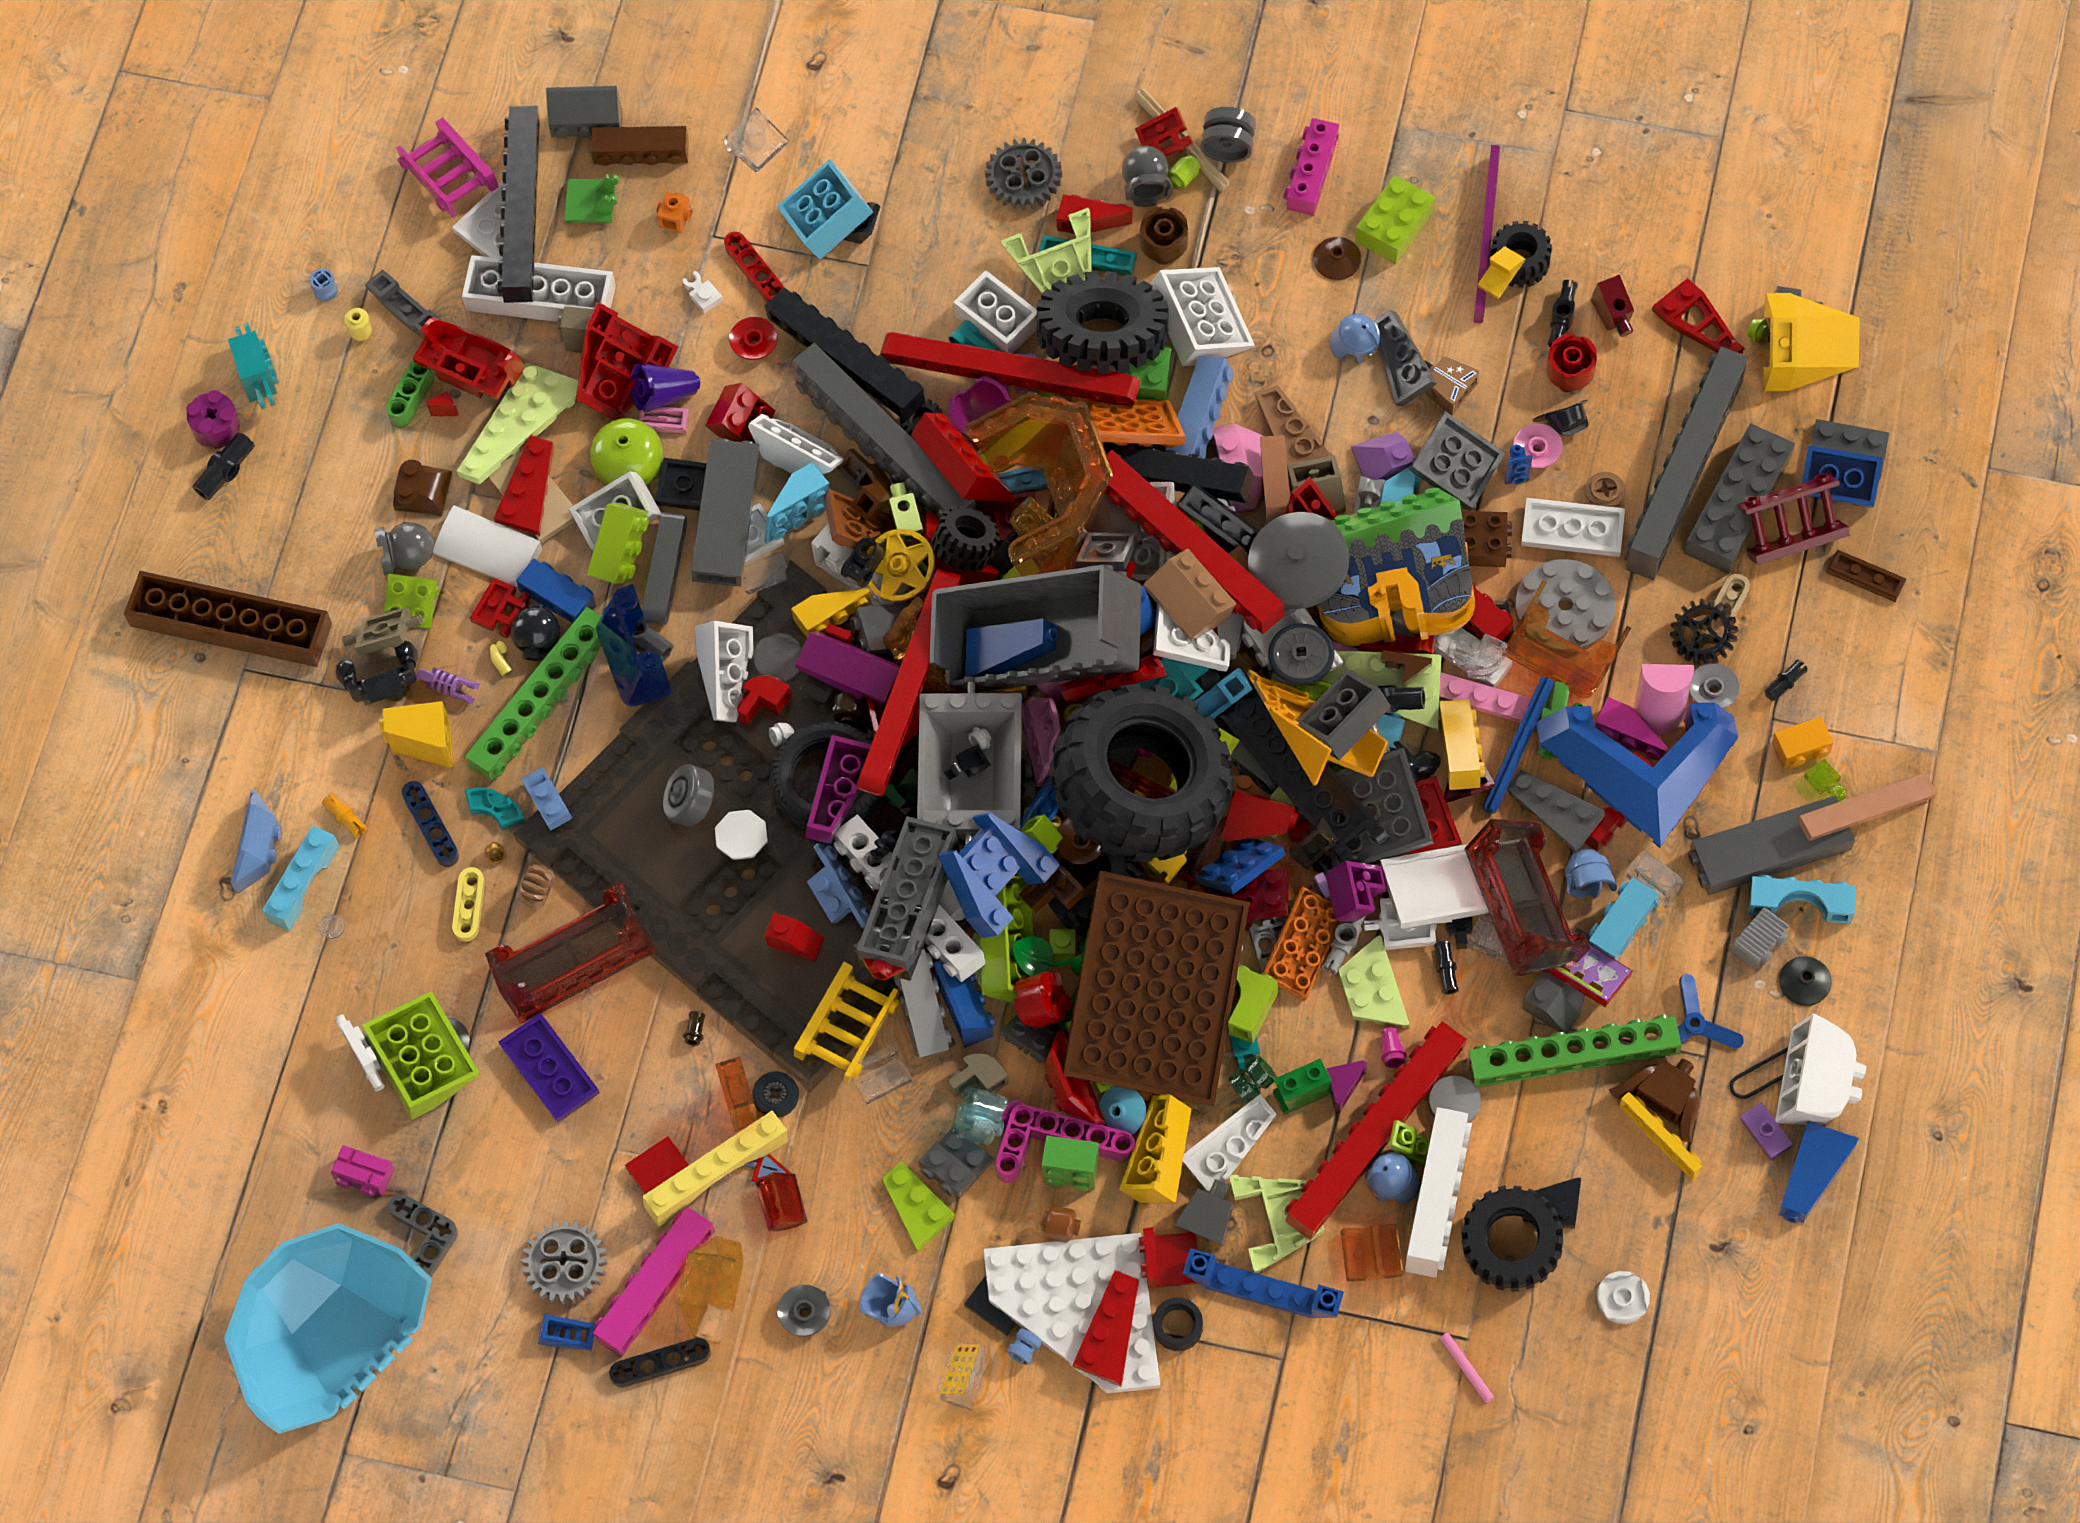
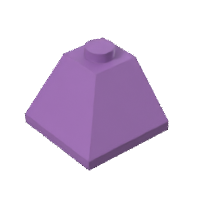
(1383, 456)

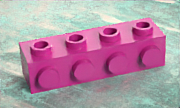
(1312, 166)

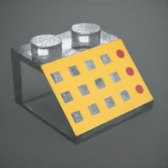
(964, 1375)

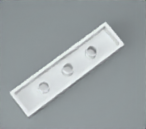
(1444, 641)

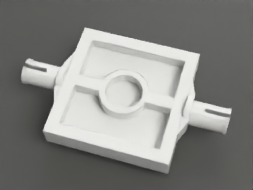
(1401, 938)
(361, 1050)

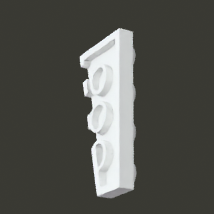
(1228, 1144)

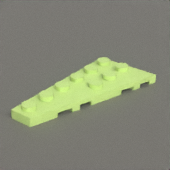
(522, 412)
(1370, 668)

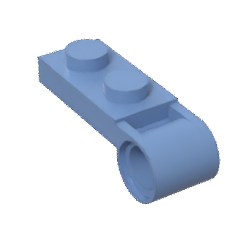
(546, 798)

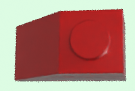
(793, 937)

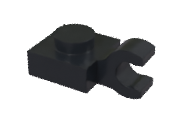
(969, 761)
(886, 843)

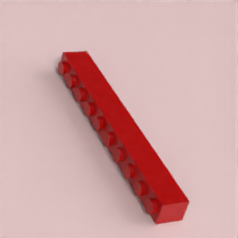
(1177, 533)
(1374, 1132)

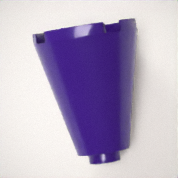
(661, 385)

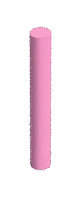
(1467, 1368)

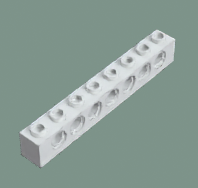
(960, 964)

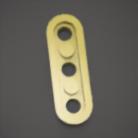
(468, 895)

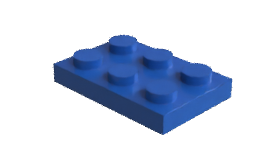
(1240, 865)

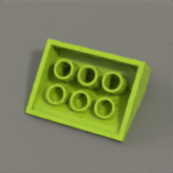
(420, 1054)

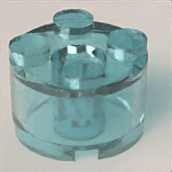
(980, 1116)

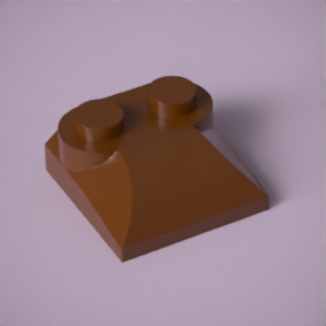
(421, 488)

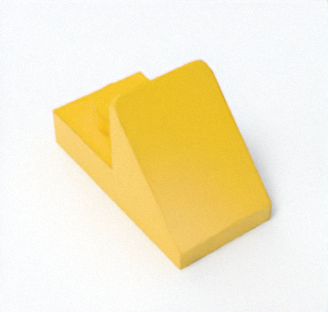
(1501, 272)

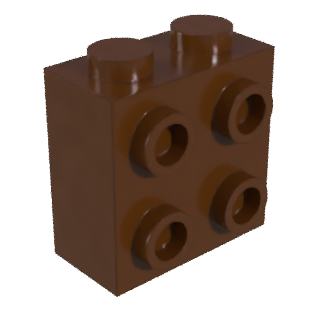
(1487, 538)

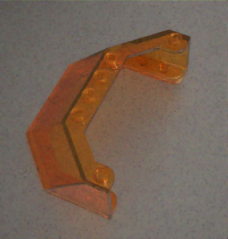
(1067, 448)

